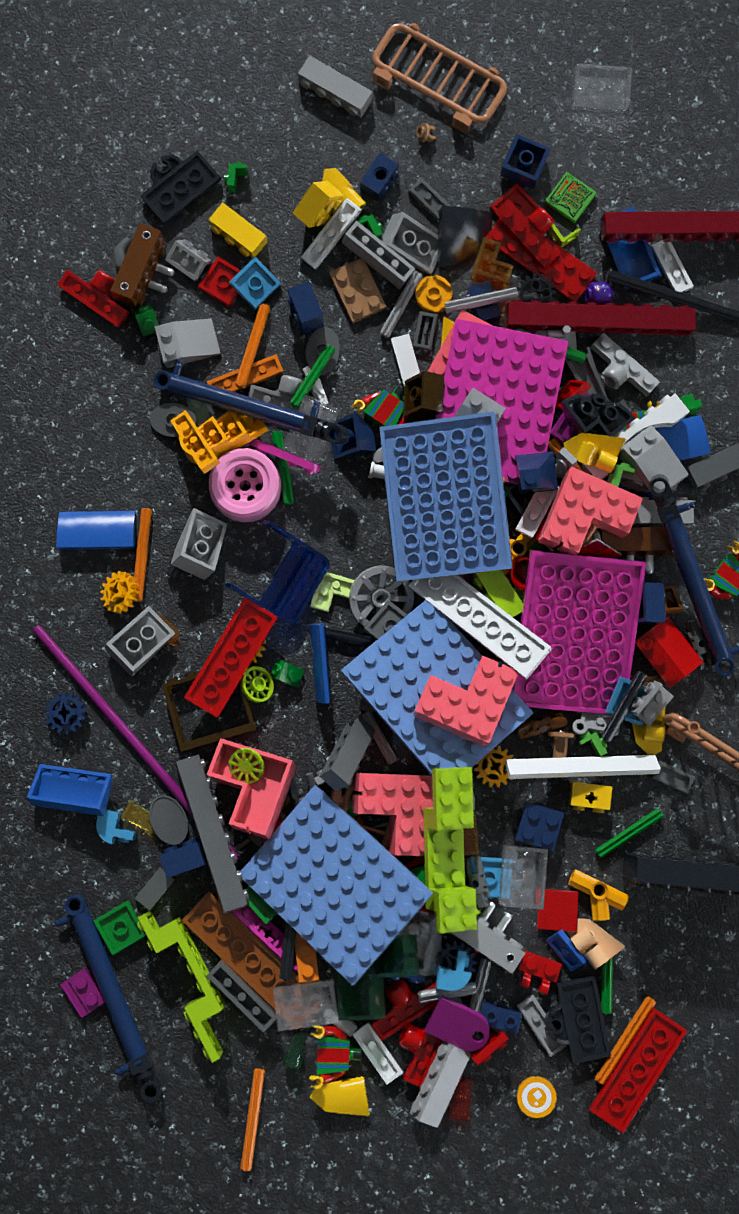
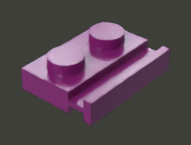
(83, 992)

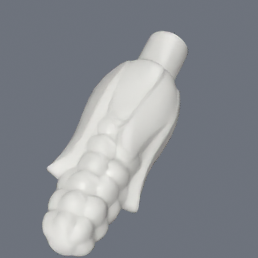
(317, 390)

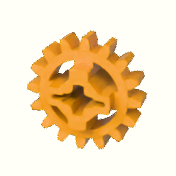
(119, 592)
(483, 773)

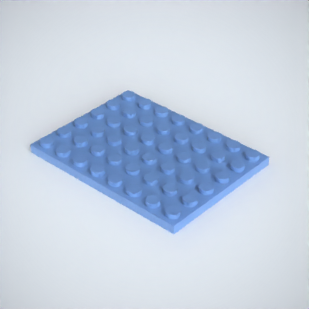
(446, 497)
(395, 673)
(335, 884)

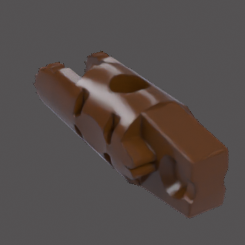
(541, 725)

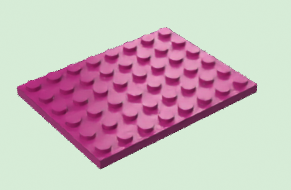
(516, 372)
(590, 621)

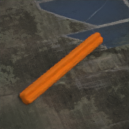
(252, 346)
(142, 551)
(625, 1040)
(252, 1120)

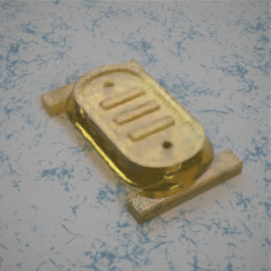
(139, 817)

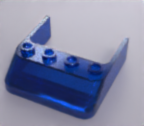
(294, 580)

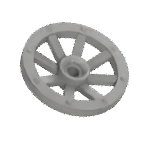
(363, 578)

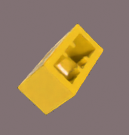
(601, 794)

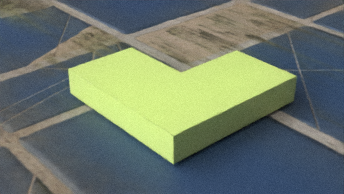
(330, 586)

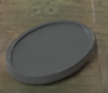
(317, 343)
(161, 417)
(168, 819)

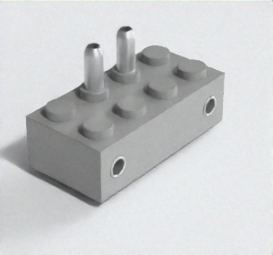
(493, 941)

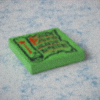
(570, 197)

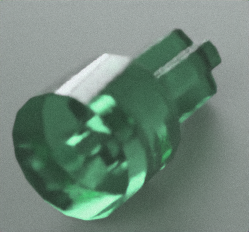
(294, 1057)

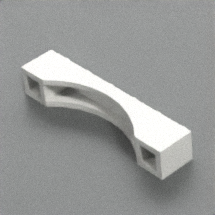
(665, 415)

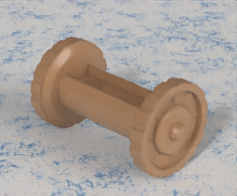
(560, 743)

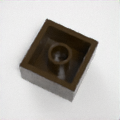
(423, 396)

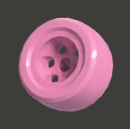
(225, 472)

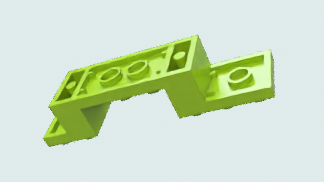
(445, 849)
(203, 1006)

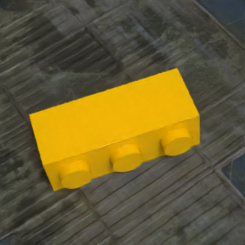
(237, 231)

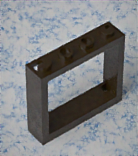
(174, 683)

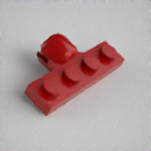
(530, 230)
(95, 295)
(404, 1008)
(424, 1051)

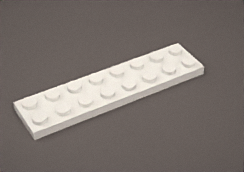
(484, 621)

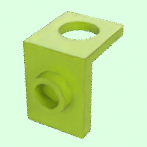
(556, 236)

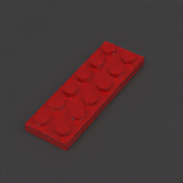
(566, 271)
(231, 657)
(638, 1070)

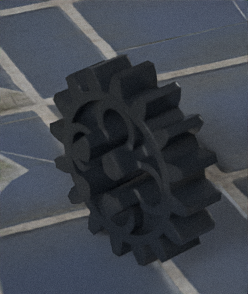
(542, 285)

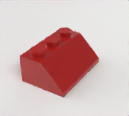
(668, 652)

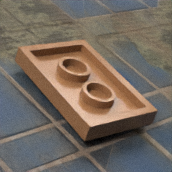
(357, 290)

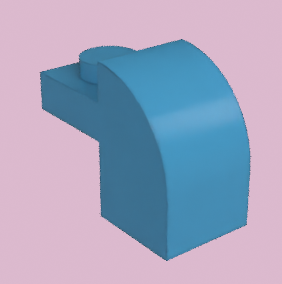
(108, 828)
(454, 978)

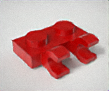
(539, 966)
(496, 1041)

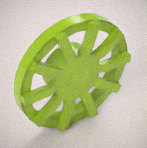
(257, 684)
(246, 765)

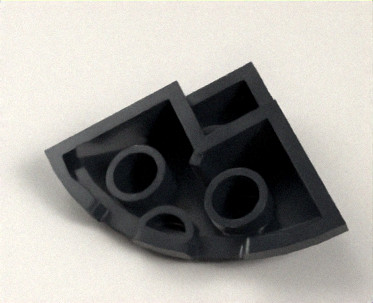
(460, 233)
(595, 415)

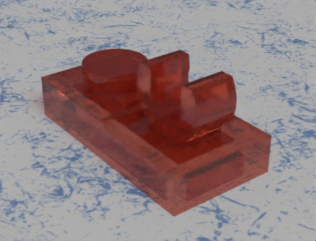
(460, 1100)

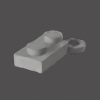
(592, 722)

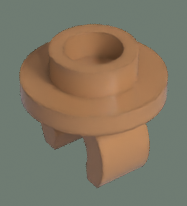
(423, 133)

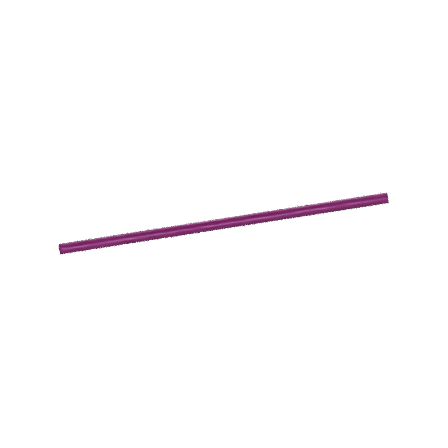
(114, 718)

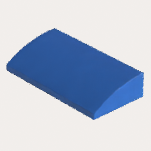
(634, 258)
(686, 437)
(96, 530)
(320, 663)
(70, 789)

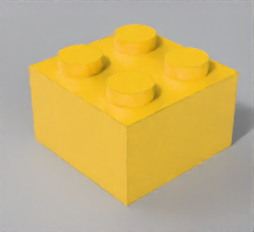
(318, 204)

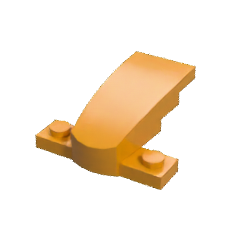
(215, 437)

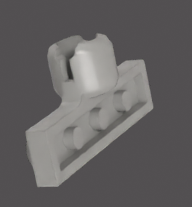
(622, 367)
(282, 396)

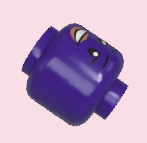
(599, 293)

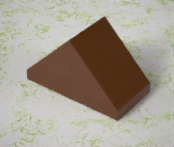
(672, 601)

